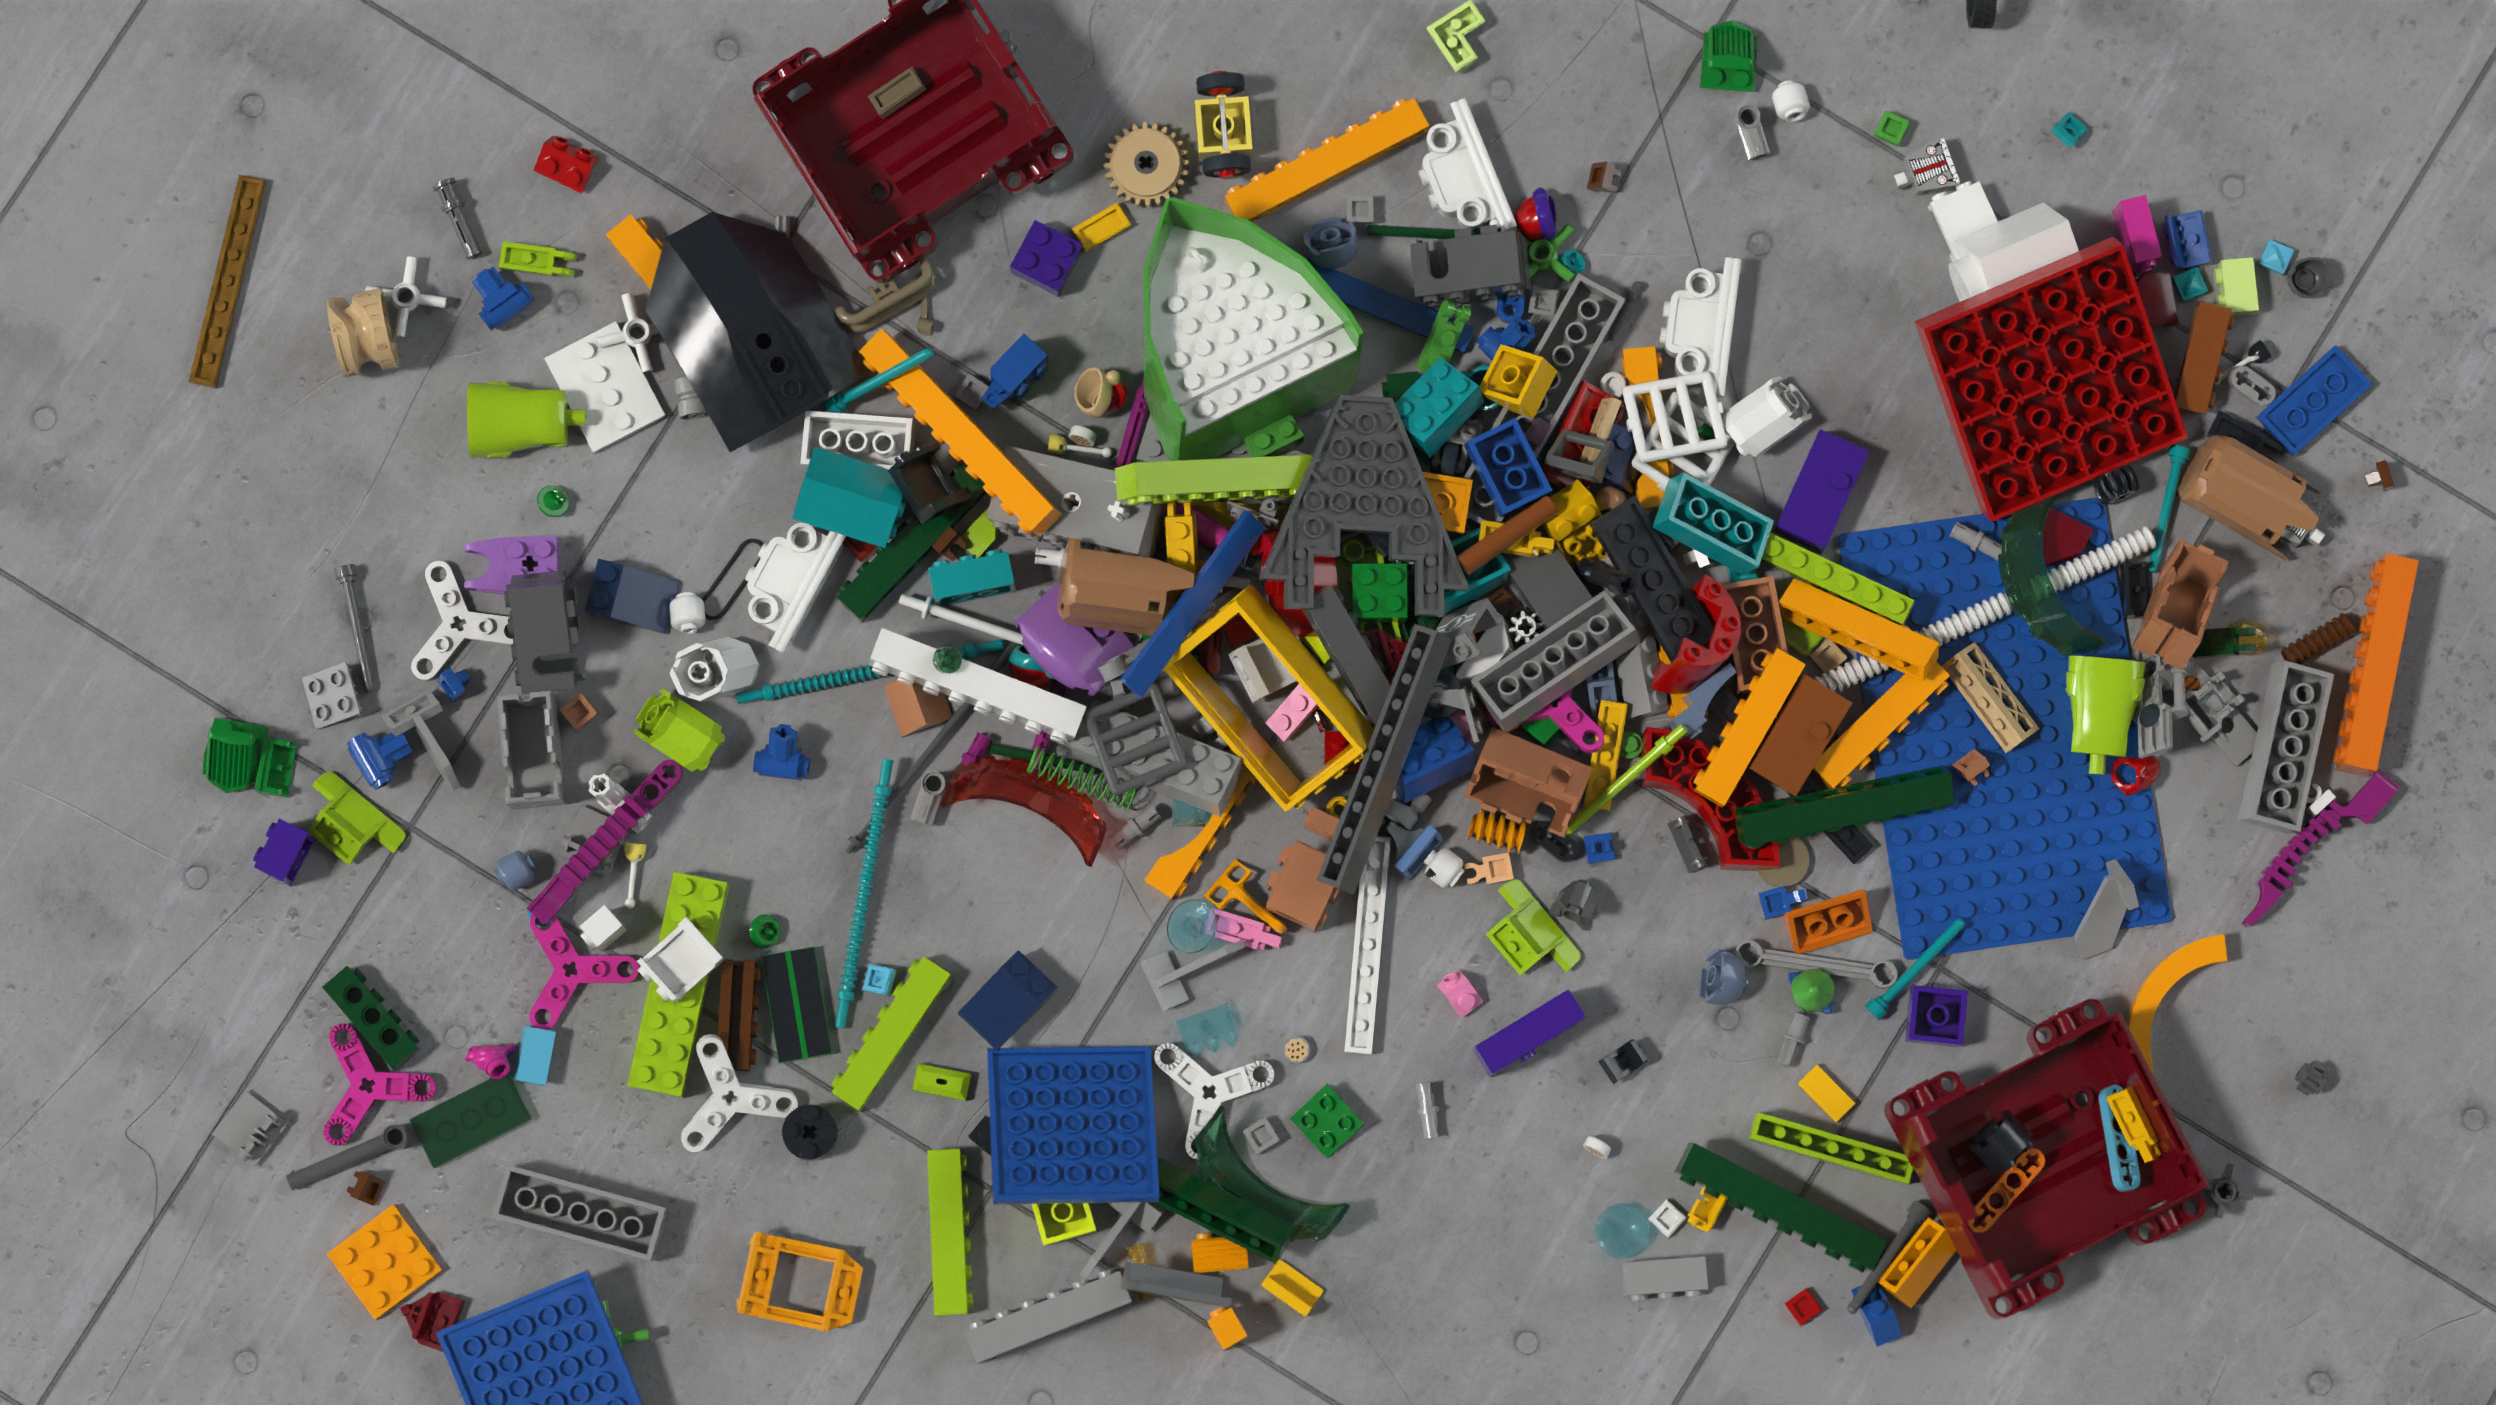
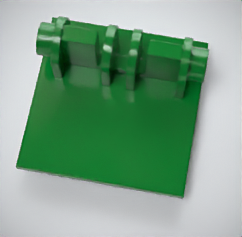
(1327, 1120)

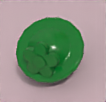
(552, 501)
(764, 931)

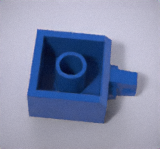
(1015, 372)

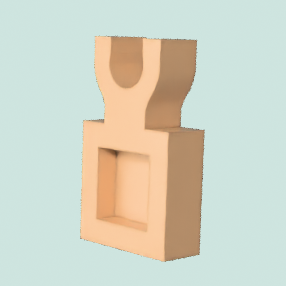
(1494, 869)

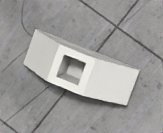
(1495, 645)

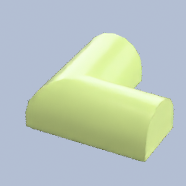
(1450, 32)

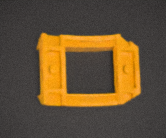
(760, 1276)

